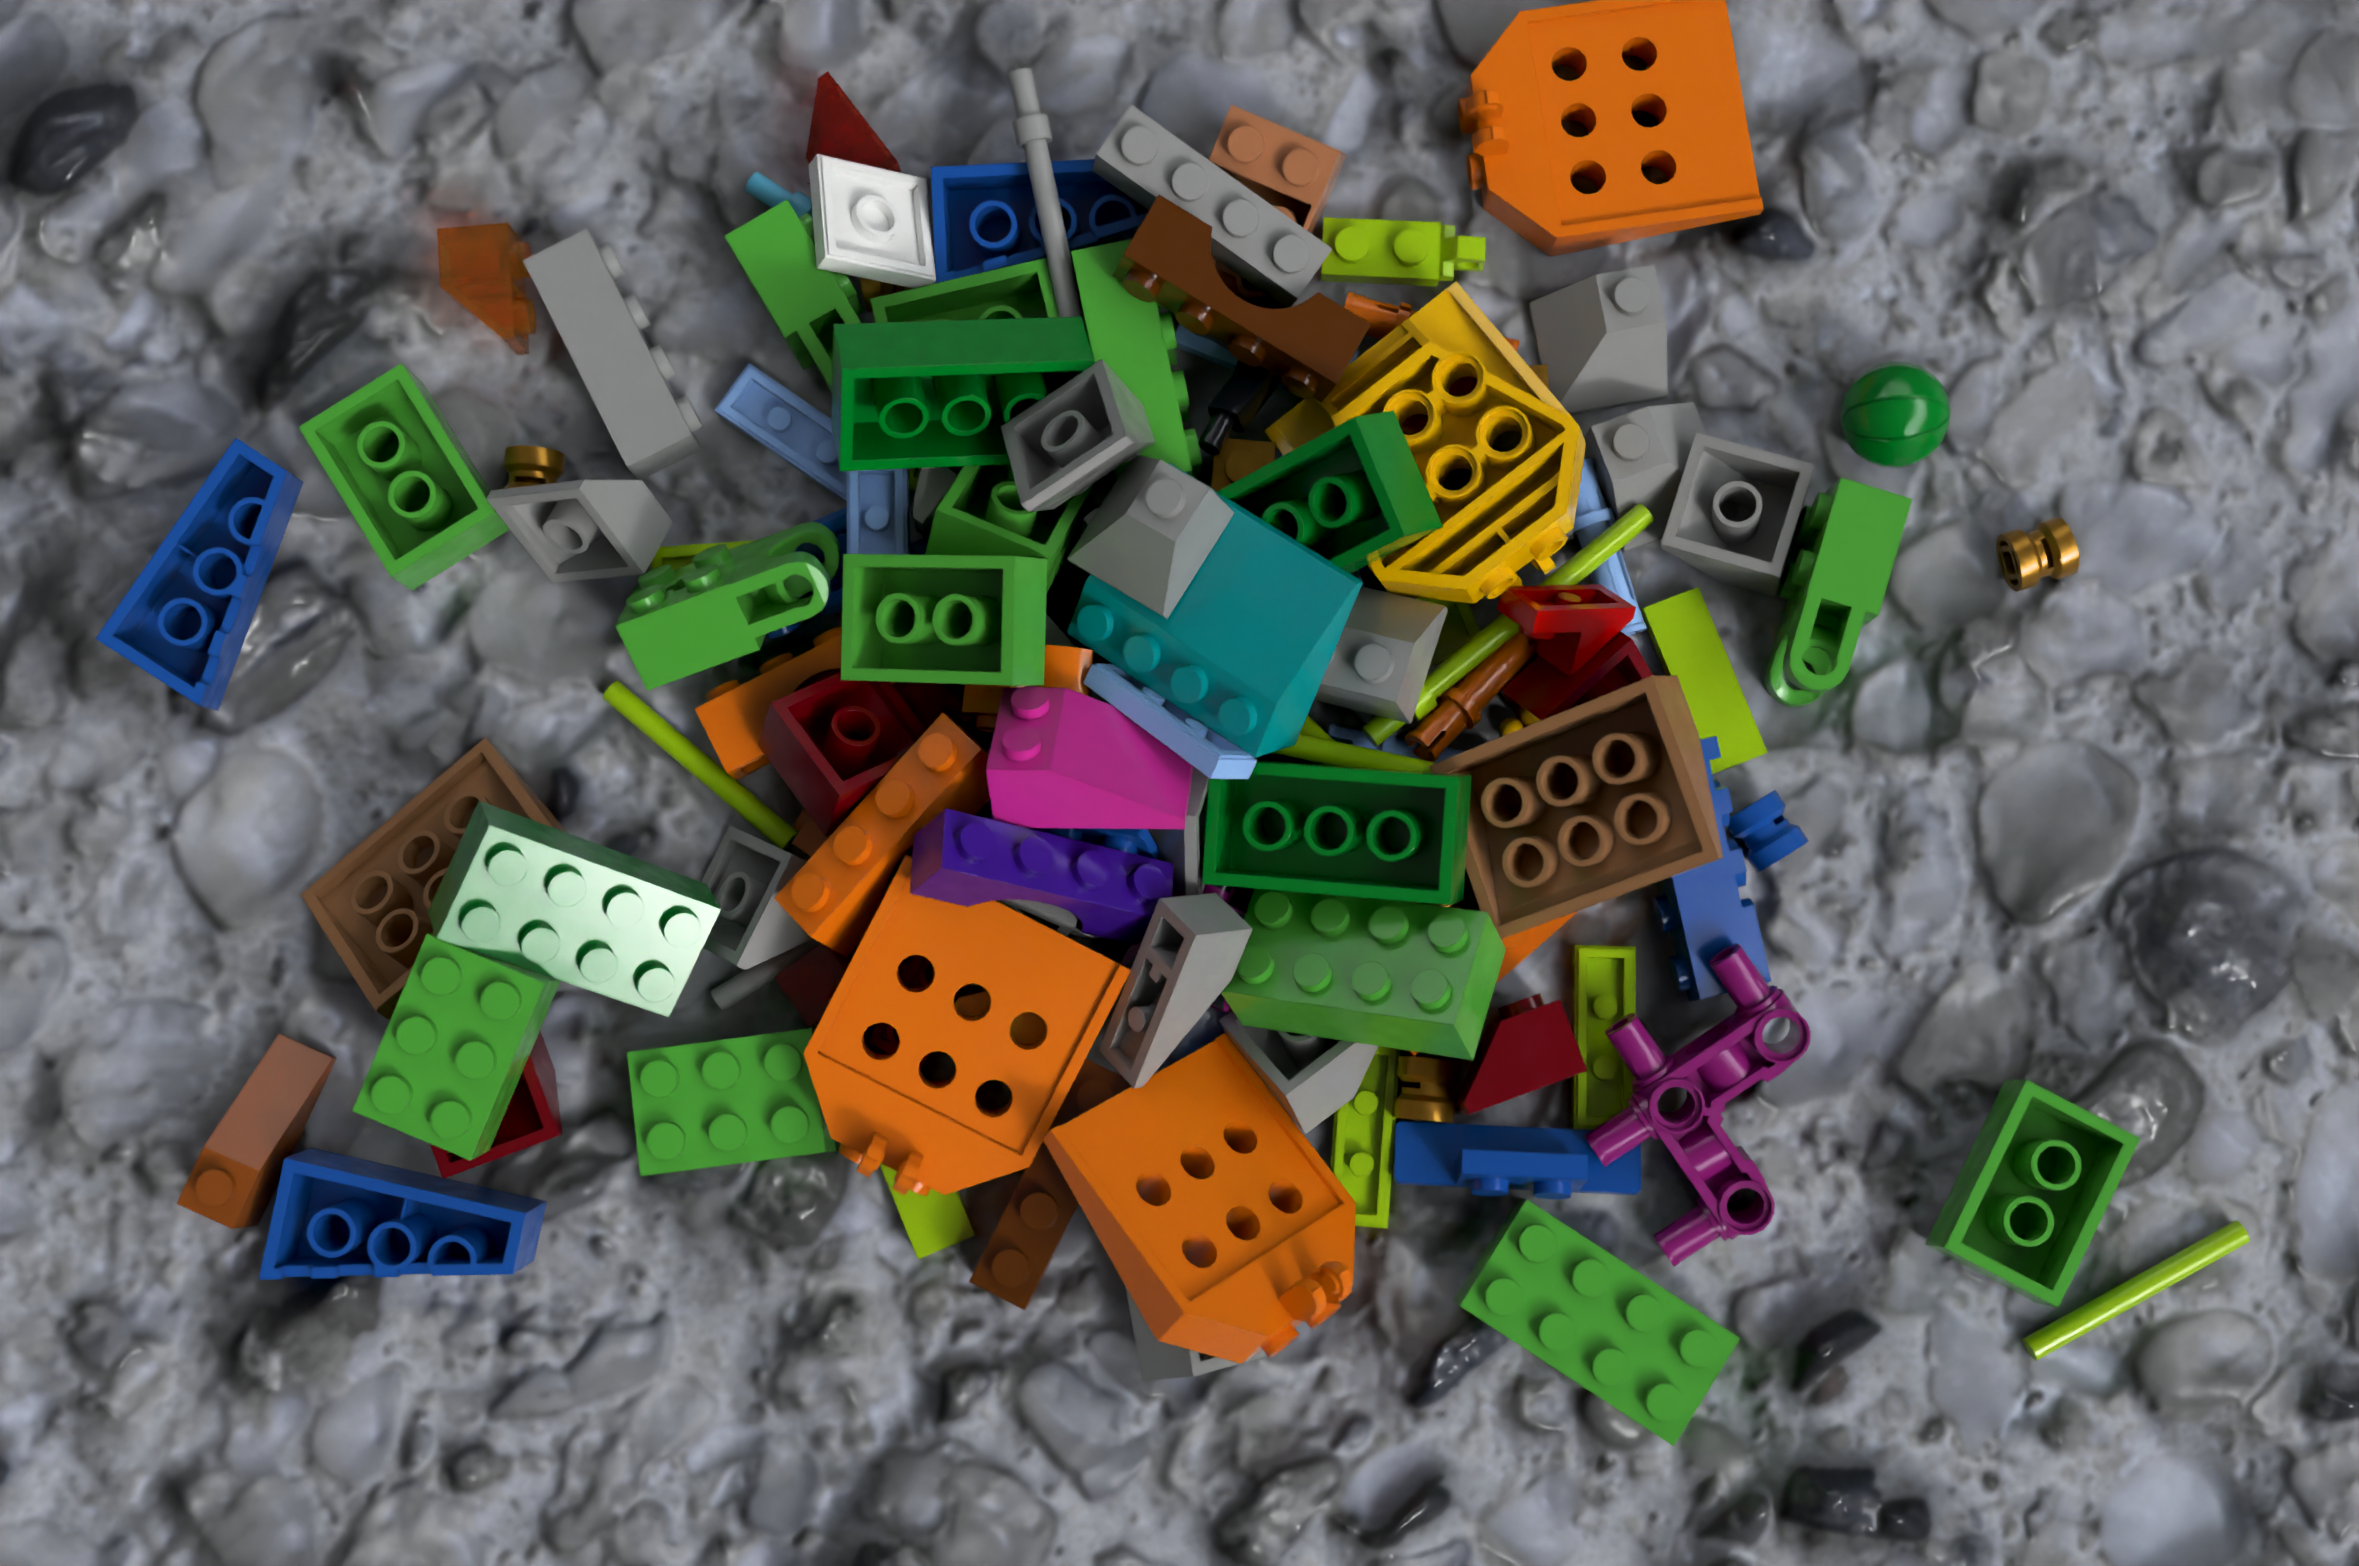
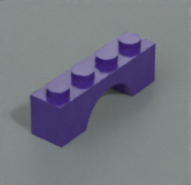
(986, 860)

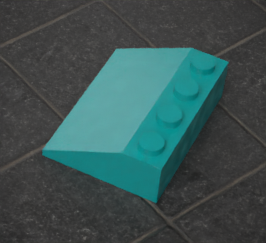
(1242, 639)

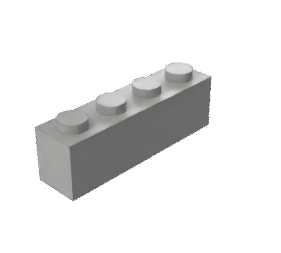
(1246, 229)
(613, 354)

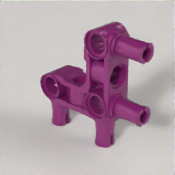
(1712, 1072)

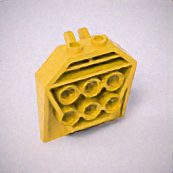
(1516, 499)

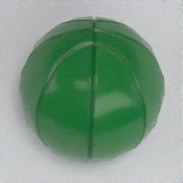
(1895, 414)

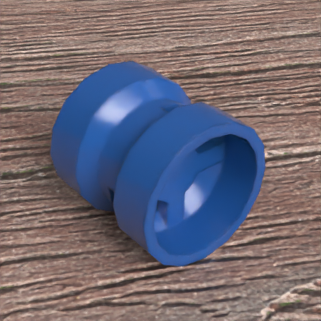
(1766, 831)

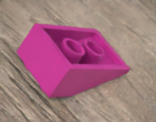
(1081, 765)

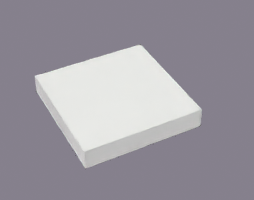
(871, 222)

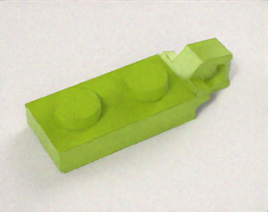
(1397, 252)

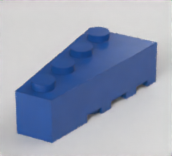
(991, 221)
(206, 578)
(1706, 908)
(387, 1221)

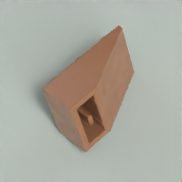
(1280, 168)

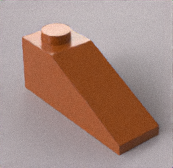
(260, 1129)

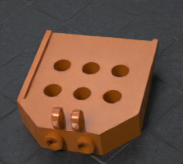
(1691, 88)
(938, 1130)
(1212, 1206)

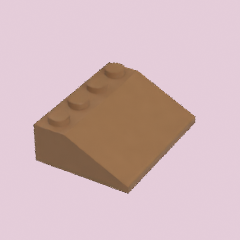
(1587, 805)
(381, 891)

